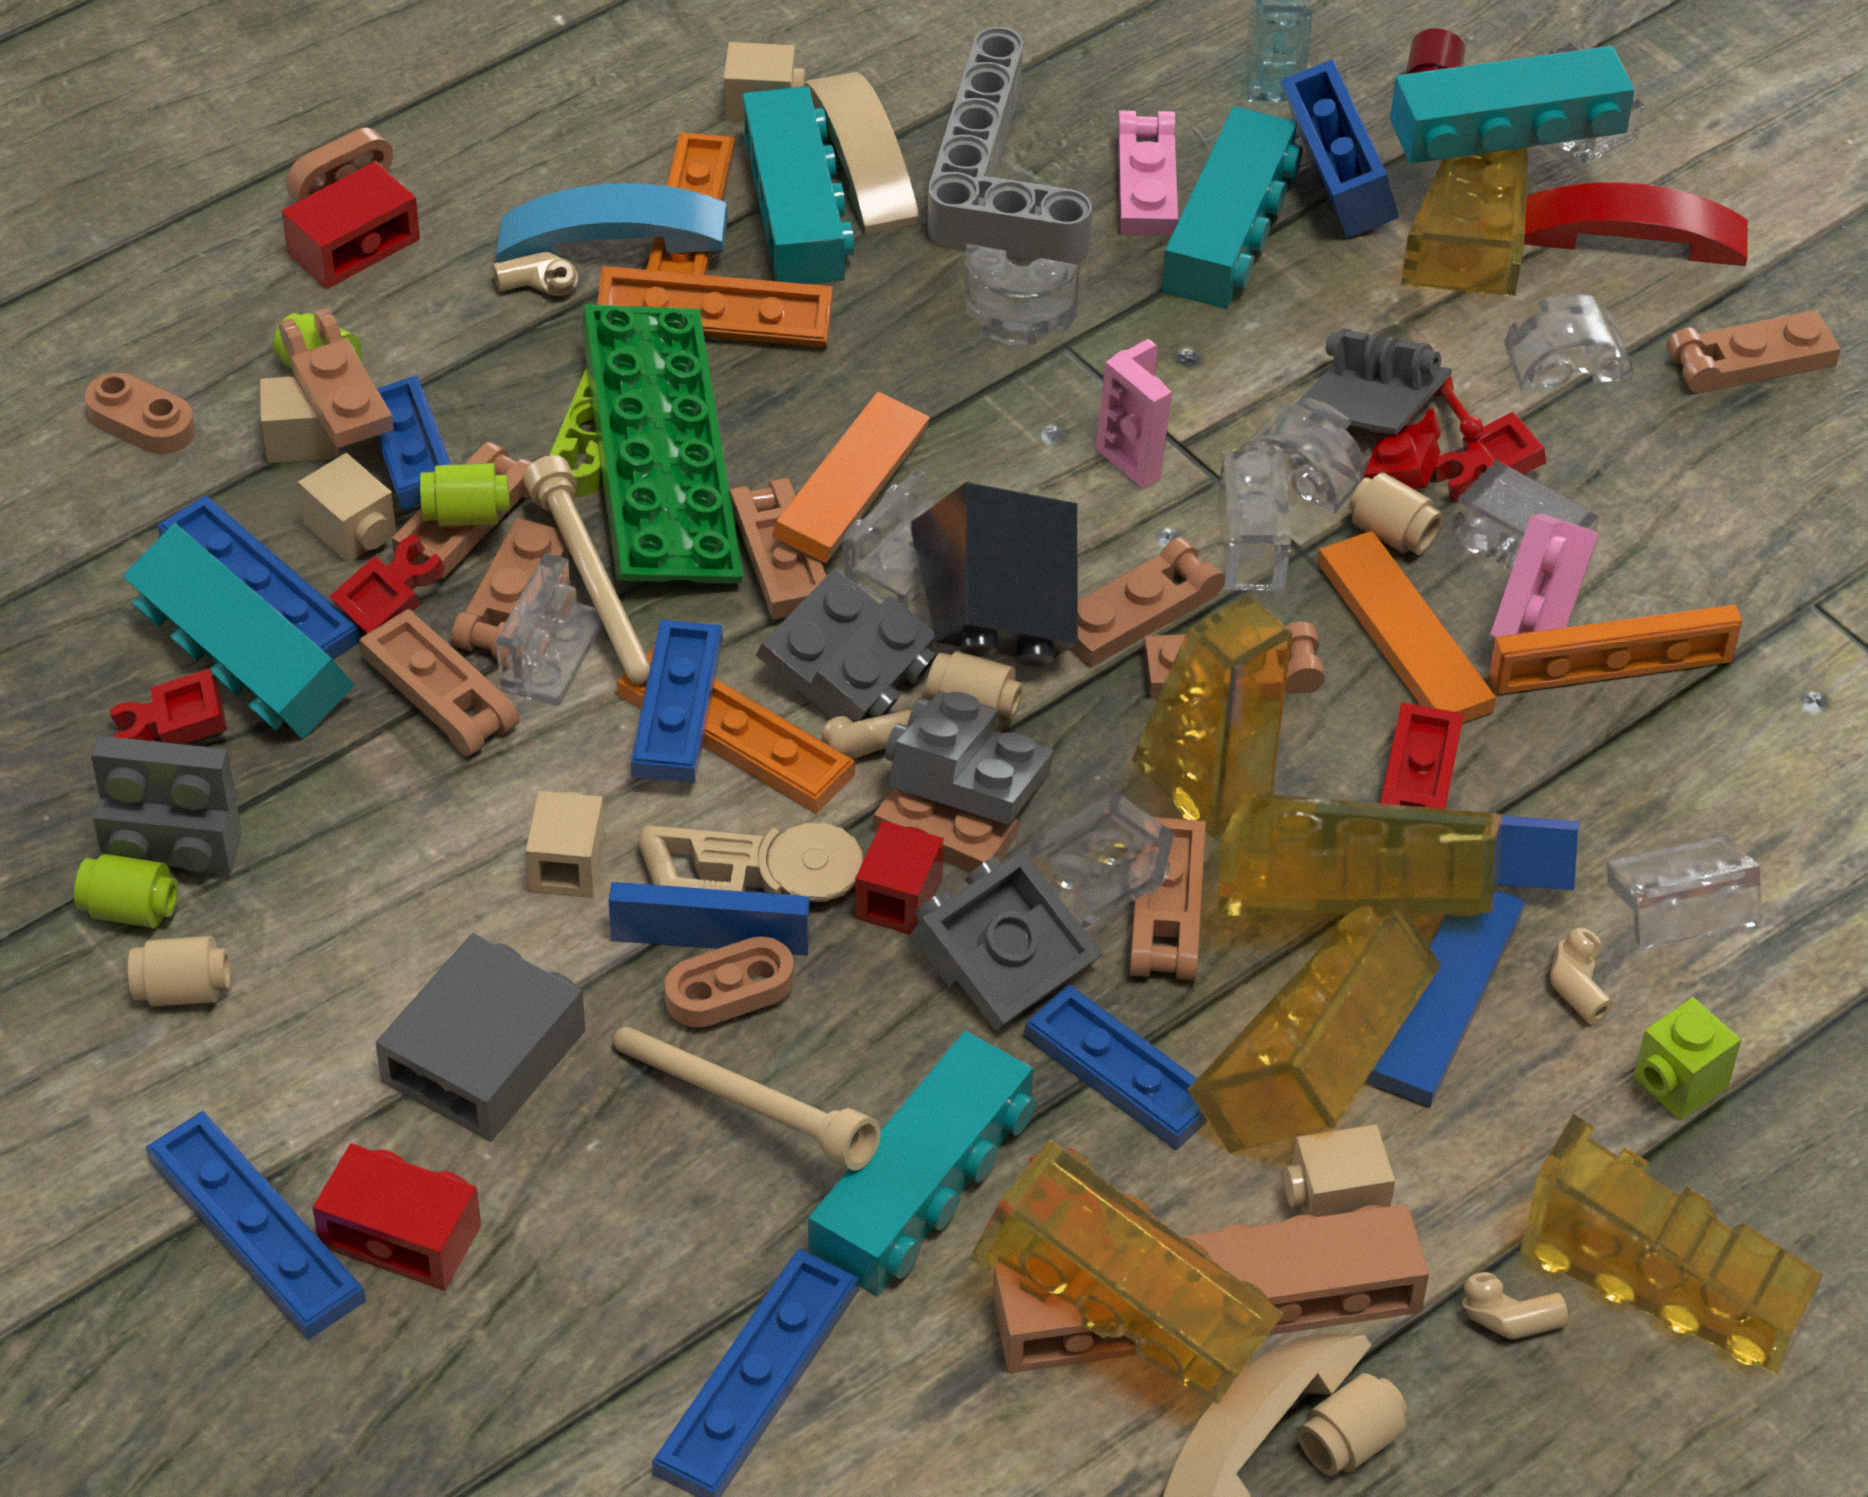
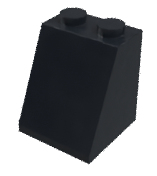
(1000, 572)

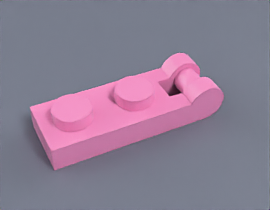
(1147, 174)

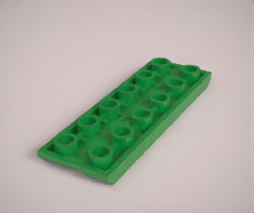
(659, 445)

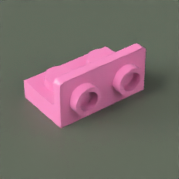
(1134, 414)
(1545, 576)

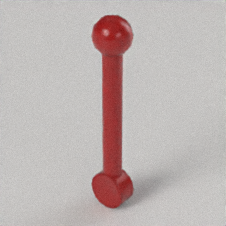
(1470, 425)

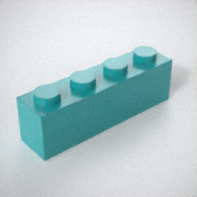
(1511, 104)
(795, 186)
(1231, 208)
(238, 631)
(923, 1163)

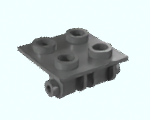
(1378, 379)

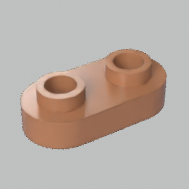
(336, 161)
(140, 413)
(727, 982)

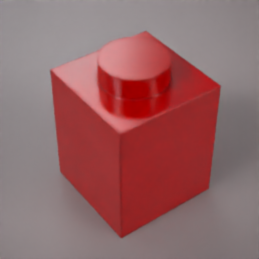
(898, 876)

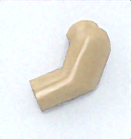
(540, 271)
(862, 736)
(1573, 972)
(1507, 1316)

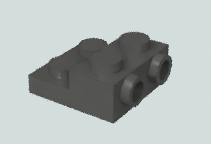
(849, 649)
(961, 760)
(166, 804)
(1004, 939)

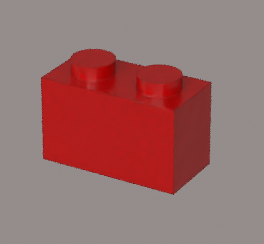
(351, 225)
(398, 1215)

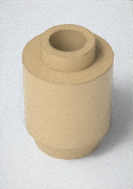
(1395, 514)
(982, 678)
(178, 971)
(1353, 1424)

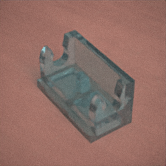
(1276, 46)

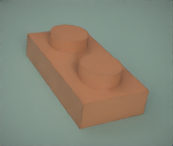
(967, 836)

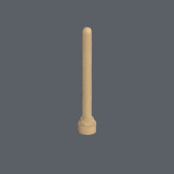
(553, 488)
(843, 1135)

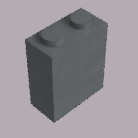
(481, 1036)

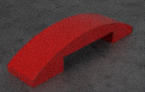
(1637, 212)

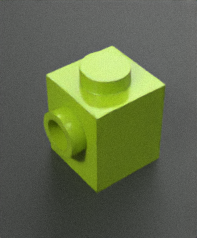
(1686, 1058)

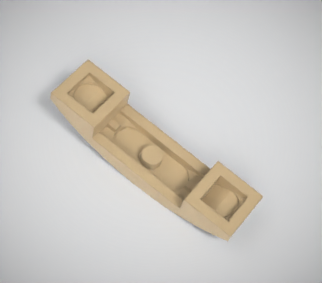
(868, 152)
(1252, 1408)

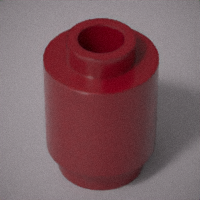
(1435, 51)

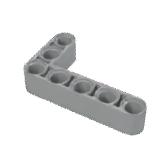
(963, 193)

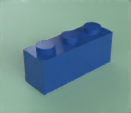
(1340, 149)

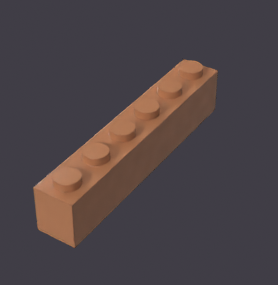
(1308, 1267)

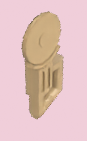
(802, 861)

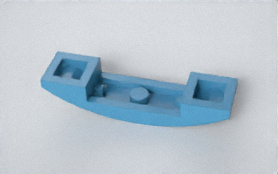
(611, 212)

